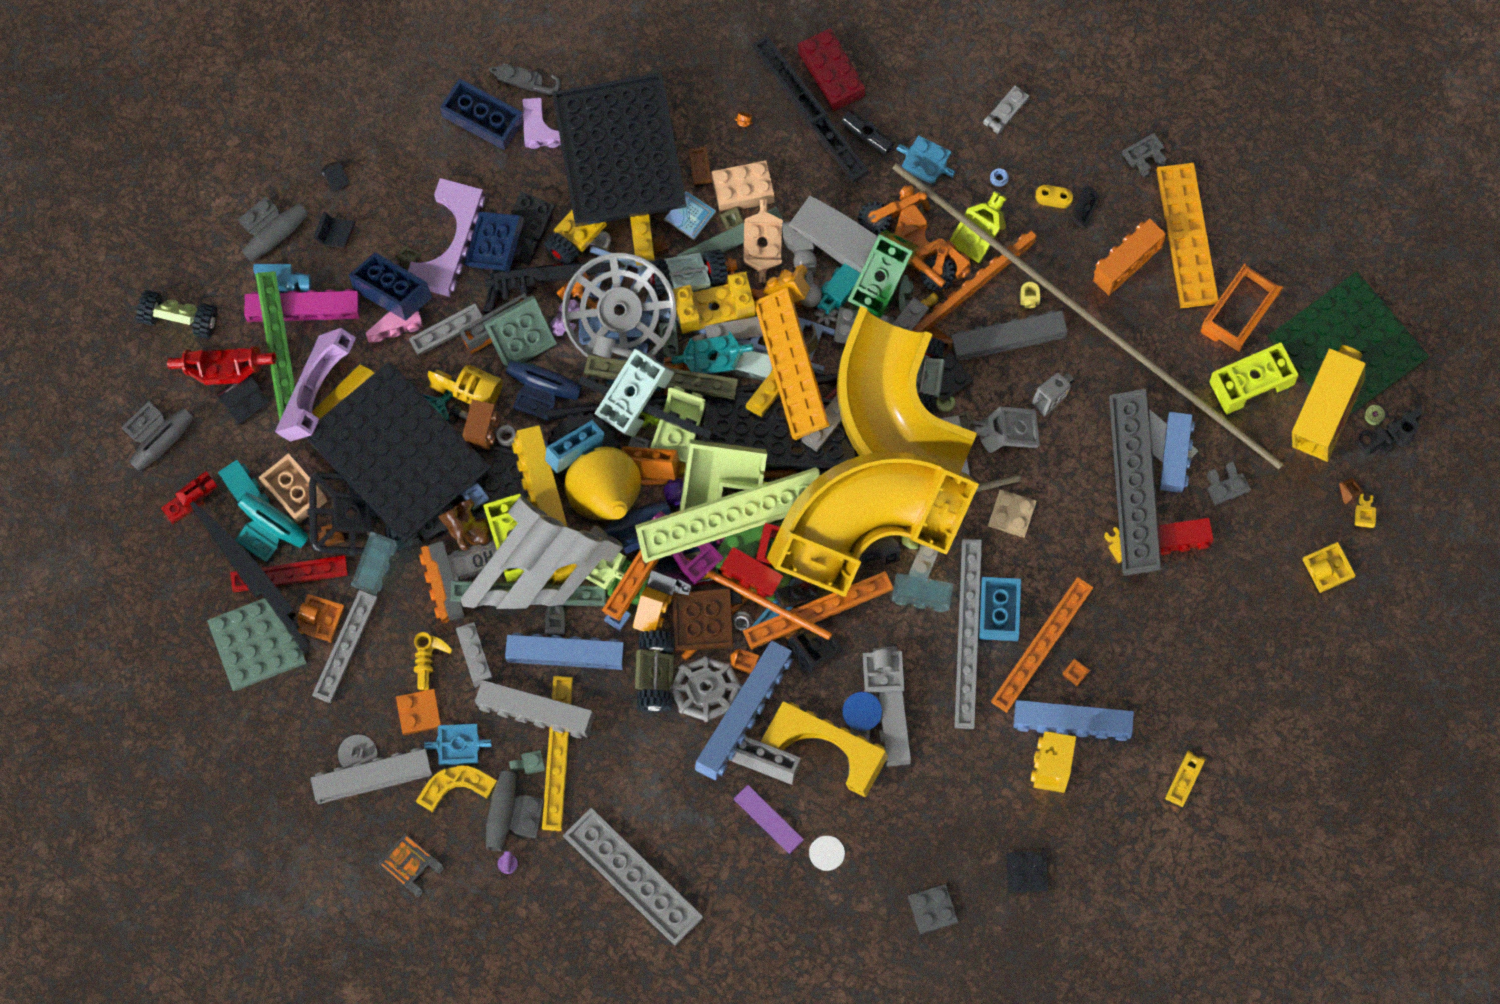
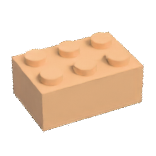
(742, 186)
(290, 488)

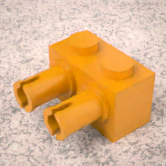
(794, 281)

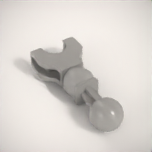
(803, 255)

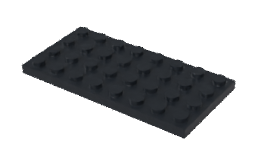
(771, 432)

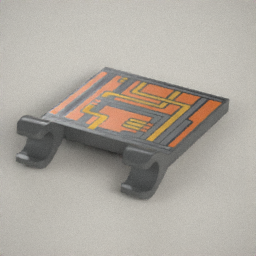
(407, 862)

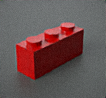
(1185, 535)
(750, 573)

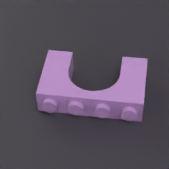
(535, 130)

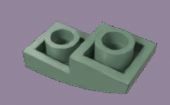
(905, 293)

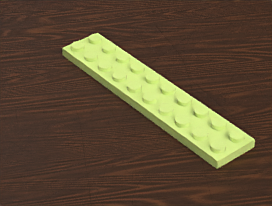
(721, 516)

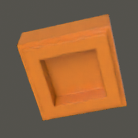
(1076, 672)

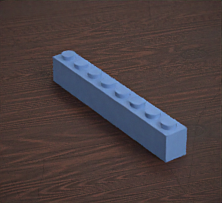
(743, 711)

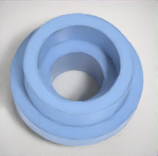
(999, 172)

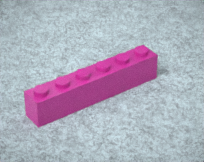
(309, 305)

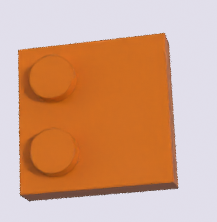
(418, 712)

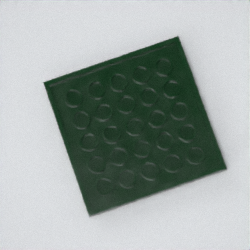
(1353, 318)

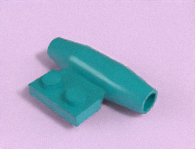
(267, 527)

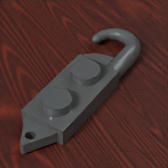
(523, 78)

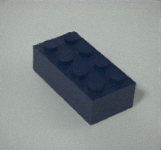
(482, 114)
(390, 286)

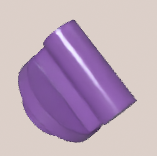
(507, 863)

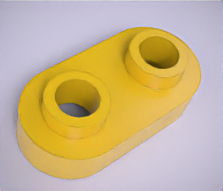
(1053, 198)

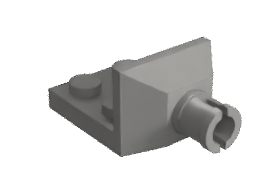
(1007, 428)

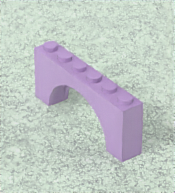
(465, 205)
(298, 417)

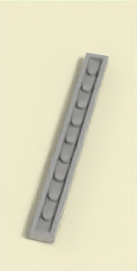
(907, 320)
(968, 634)

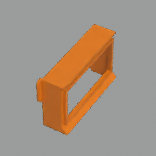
(1217, 333)

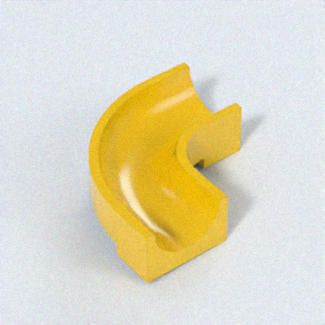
(881, 396)
(862, 503)

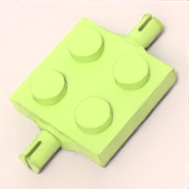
(607, 572)

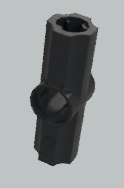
(859, 126)

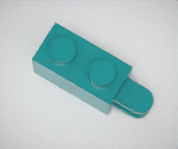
(838, 288)

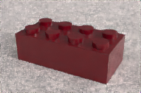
(831, 70)

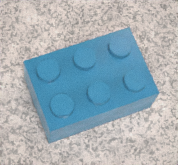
(1000, 609)

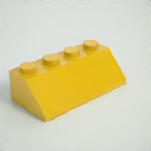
(347, 386)

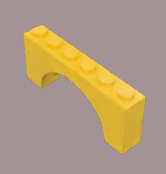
(793, 724)

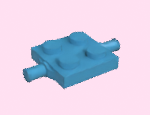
(926, 160)
(458, 744)

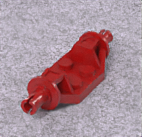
(221, 365)

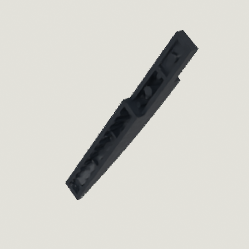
(810, 109)
(253, 577)

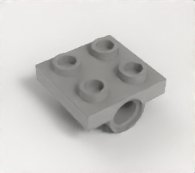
(883, 671)

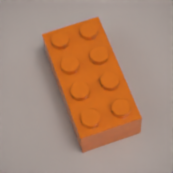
(1129, 256)

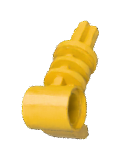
(423, 655)

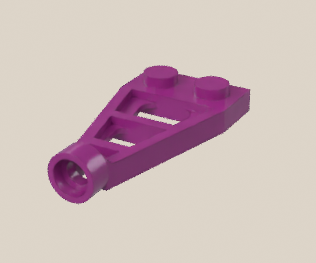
(701, 564)

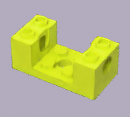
(1235, 385)
(501, 525)

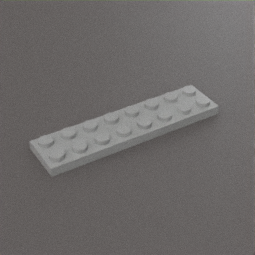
(633, 876)

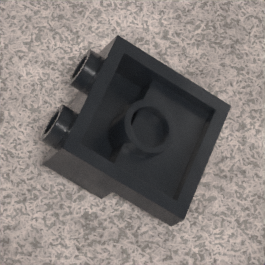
(812, 648)

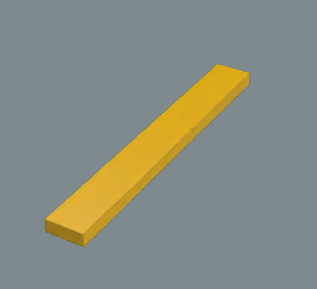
(557, 762)

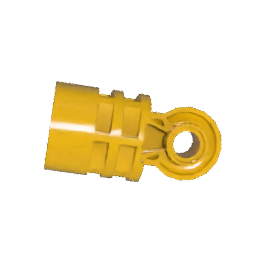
(470, 385)

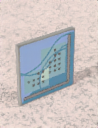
(692, 218)

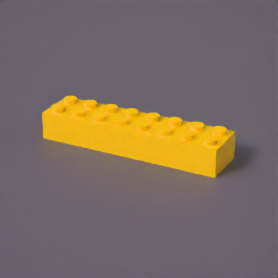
(540, 483)

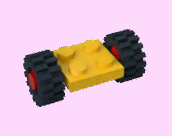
(567, 238)

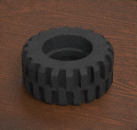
(572, 423)

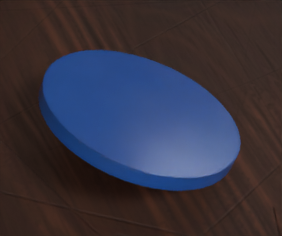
(862, 711)

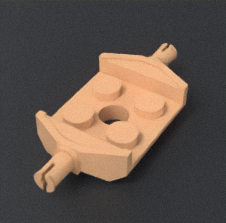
(764, 226)

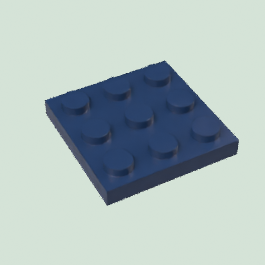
(494, 241)

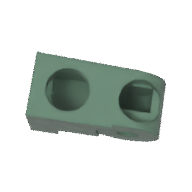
(670, 348)

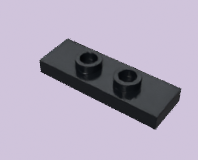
(799, 594)

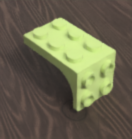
(671, 436)

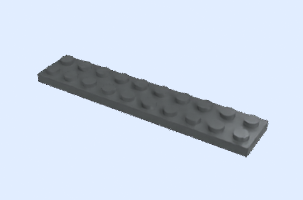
(1135, 482)

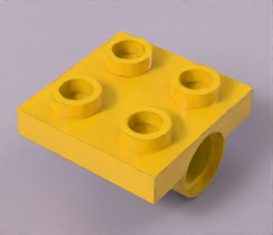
(1328, 567)

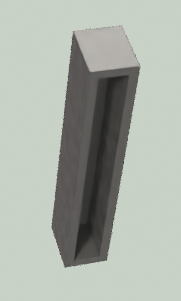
(1009, 335)

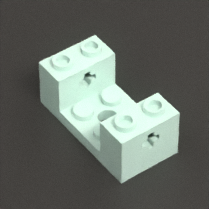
(644, 375)

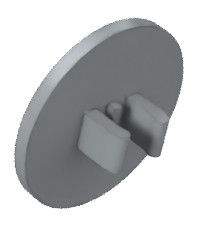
(355, 750)

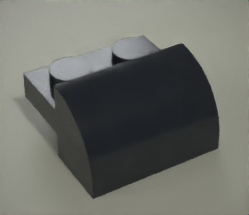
(242, 399)
(884, 549)

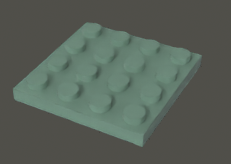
(254, 644)

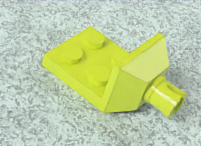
(986, 217)

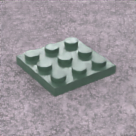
(520, 332)

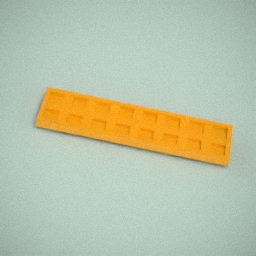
(1187, 235)
(791, 364)

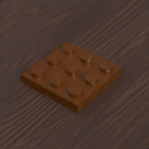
(703, 620)

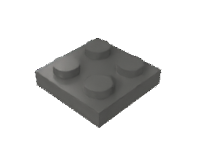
(932, 909)

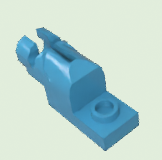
(286, 278)

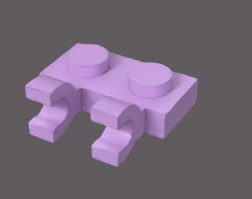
(557, 325)

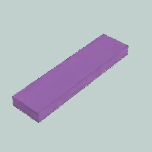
(768, 819)

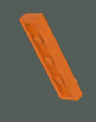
(628, 587)

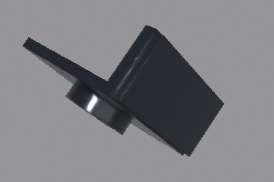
(333, 231)

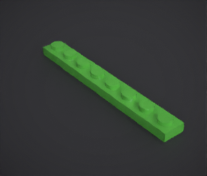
(276, 338)

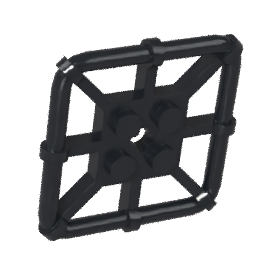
(340, 520)

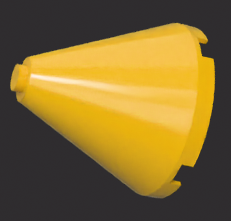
(603, 484)

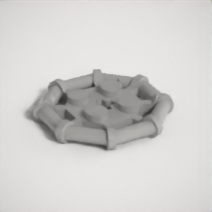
(695, 684)

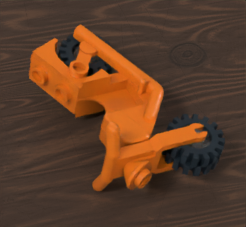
(937, 271)

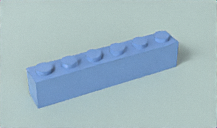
(564, 652)
(1073, 719)

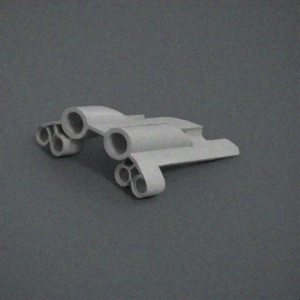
(539, 548)

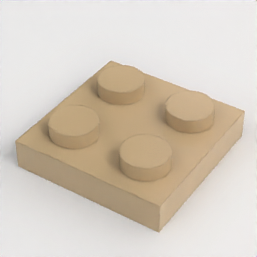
(1012, 513)

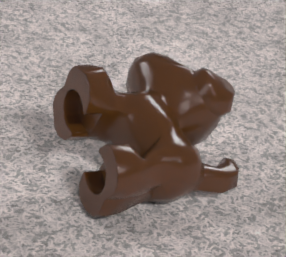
(466, 525)

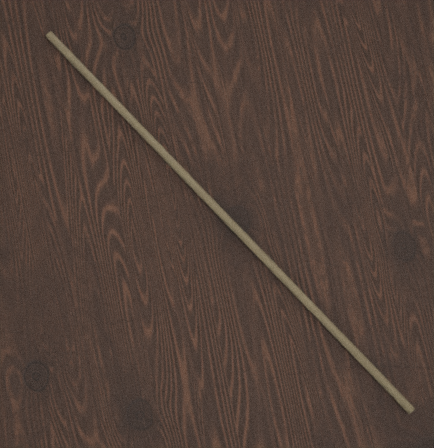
(1088, 316)

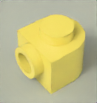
(1030, 295)

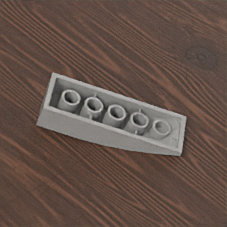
(835, 234)

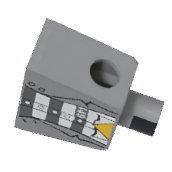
(1052, 393)

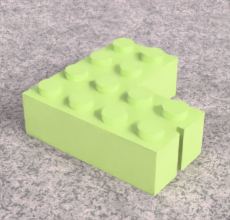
(717, 466)

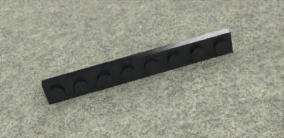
(656, 411)

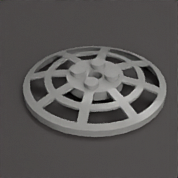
(615, 296)

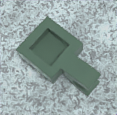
(530, 762)

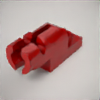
(190, 493)

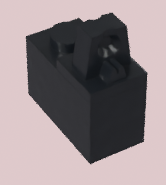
(669, 578)

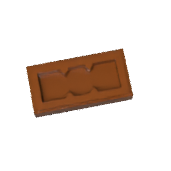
(700, 165)

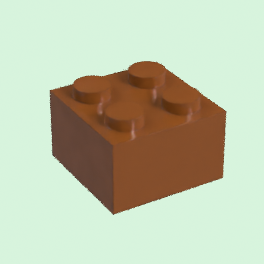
(481, 425)

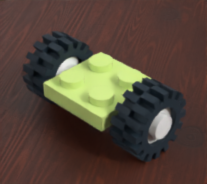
(151, 308)

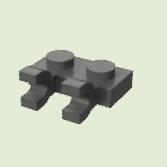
(1144, 150)
(1227, 489)

